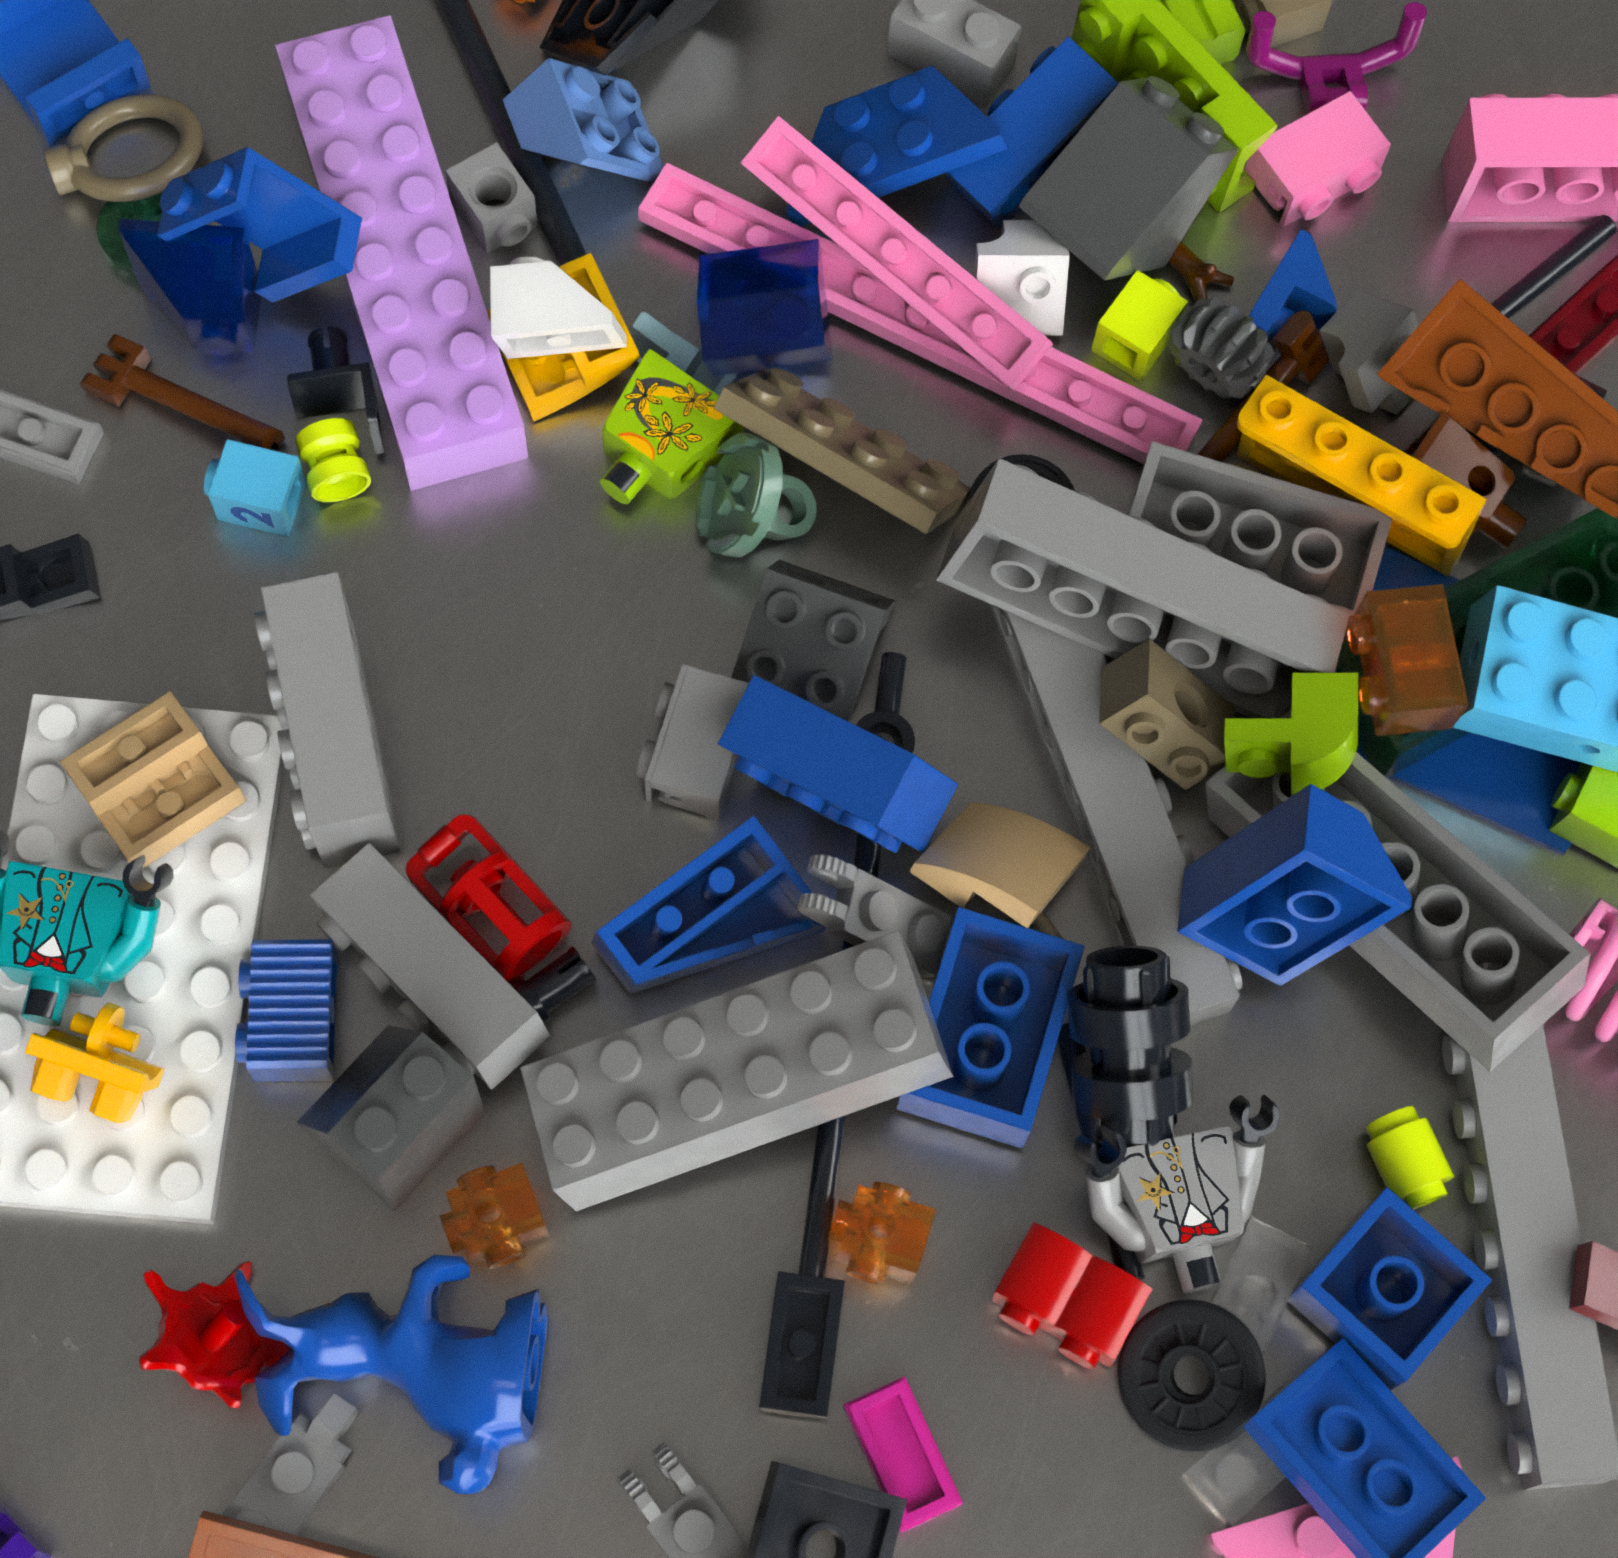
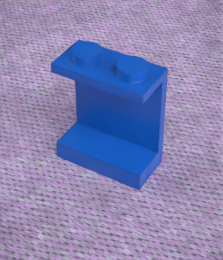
(64, 62)
(298, 228)

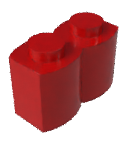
(1070, 1296)

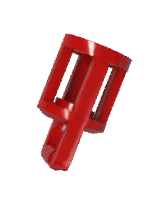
(478, 887)

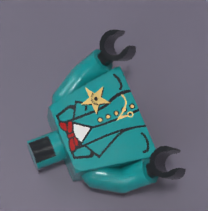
(73, 930)

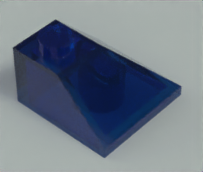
(198, 282)

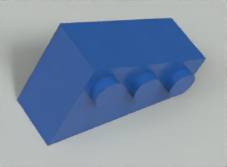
(1038, 125)
(709, 913)

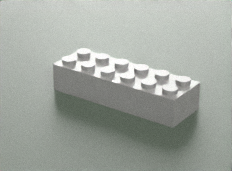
(1122, 581)
(1468, 945)
(735, 1072)

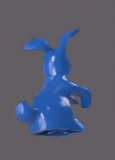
(460, 1379)

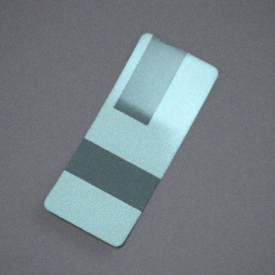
(653, 335)

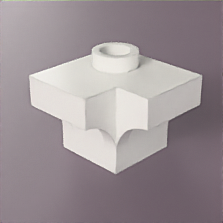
(1027, 273)

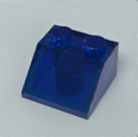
(763, 308)

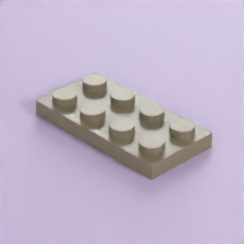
(844, 449)

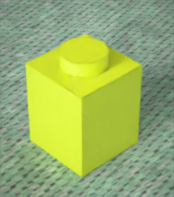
(1138, 324)

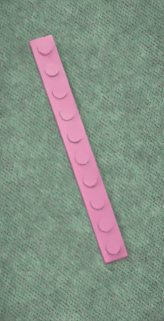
(1055, 387)

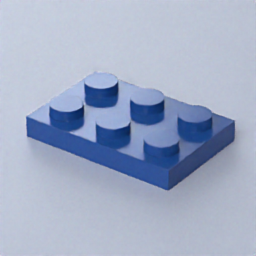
(1363, 1459)

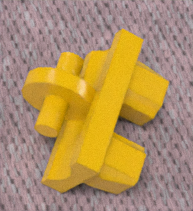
(66, 1056)

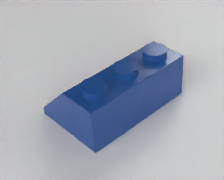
(1292, 887)

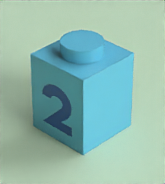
(255, 487)

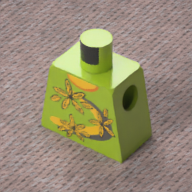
(662, 432)

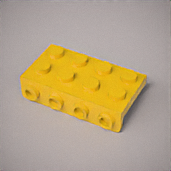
(1331, 455)

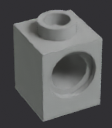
(486, 178)

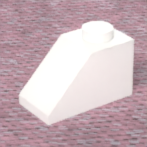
(547, 312)

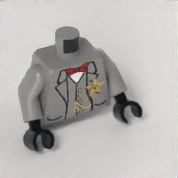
(1181, 1191)

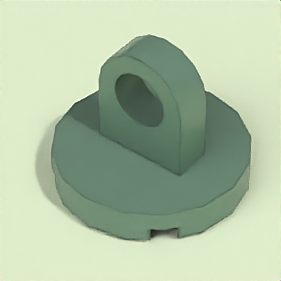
(742, 498)

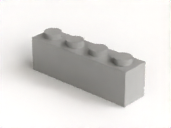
(429, 966)

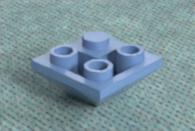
(584, 120)

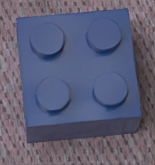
(1389, 1288)

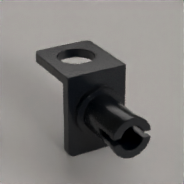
(335, 384)

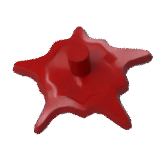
(209, 1337)

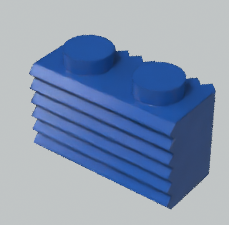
(289, 1010)

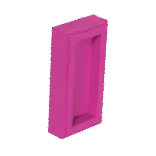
(902, 1452)

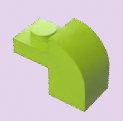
(1310, 745)

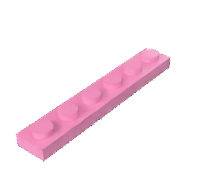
(897, 253)

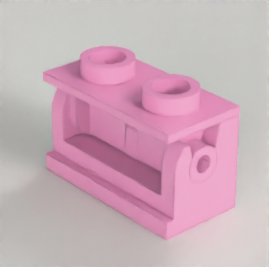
(1319, 159)

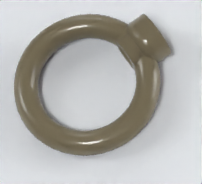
(72, 168)

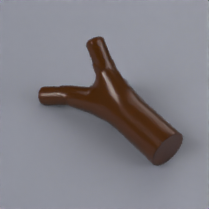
(1197, 272)

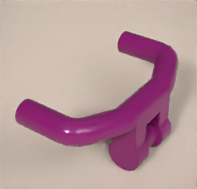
(1345, 68)

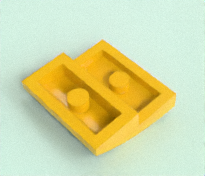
(561, 379)

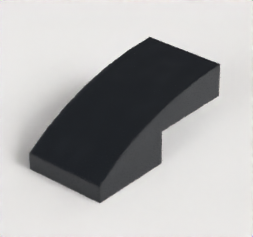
(46, 577)

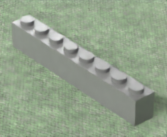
(1115, 809)
(1529, 1249)

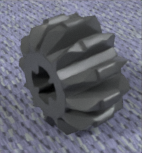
(1220, 348)

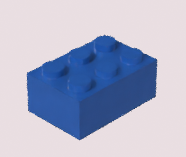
(836, 767)
(999, 1023)

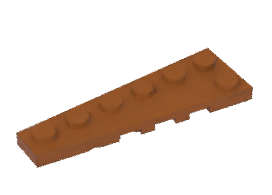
(1510, 394)

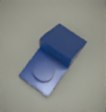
(1295, 287)

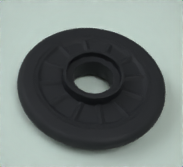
(1233, 1365)

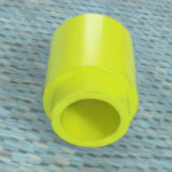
(1409, 1157)

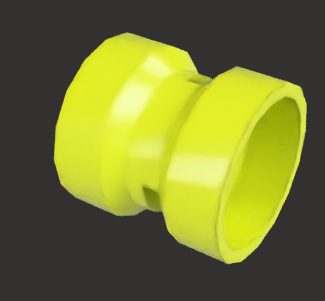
(333, 461)

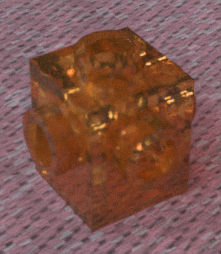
(489, 1192)
(891, 1211)

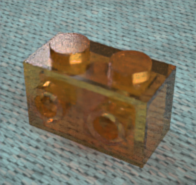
(1407, 660)

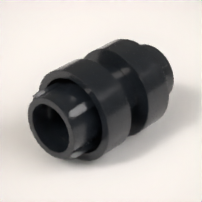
(1129, 1019)

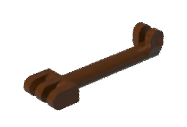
(1300, 357)
(131, 375)

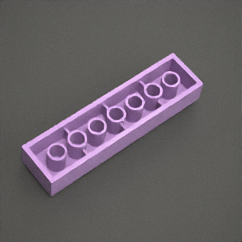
(410, 264)

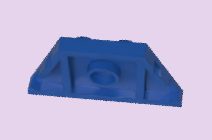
(904, 133)

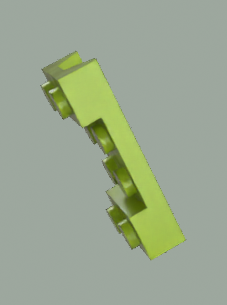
(1146, 40)

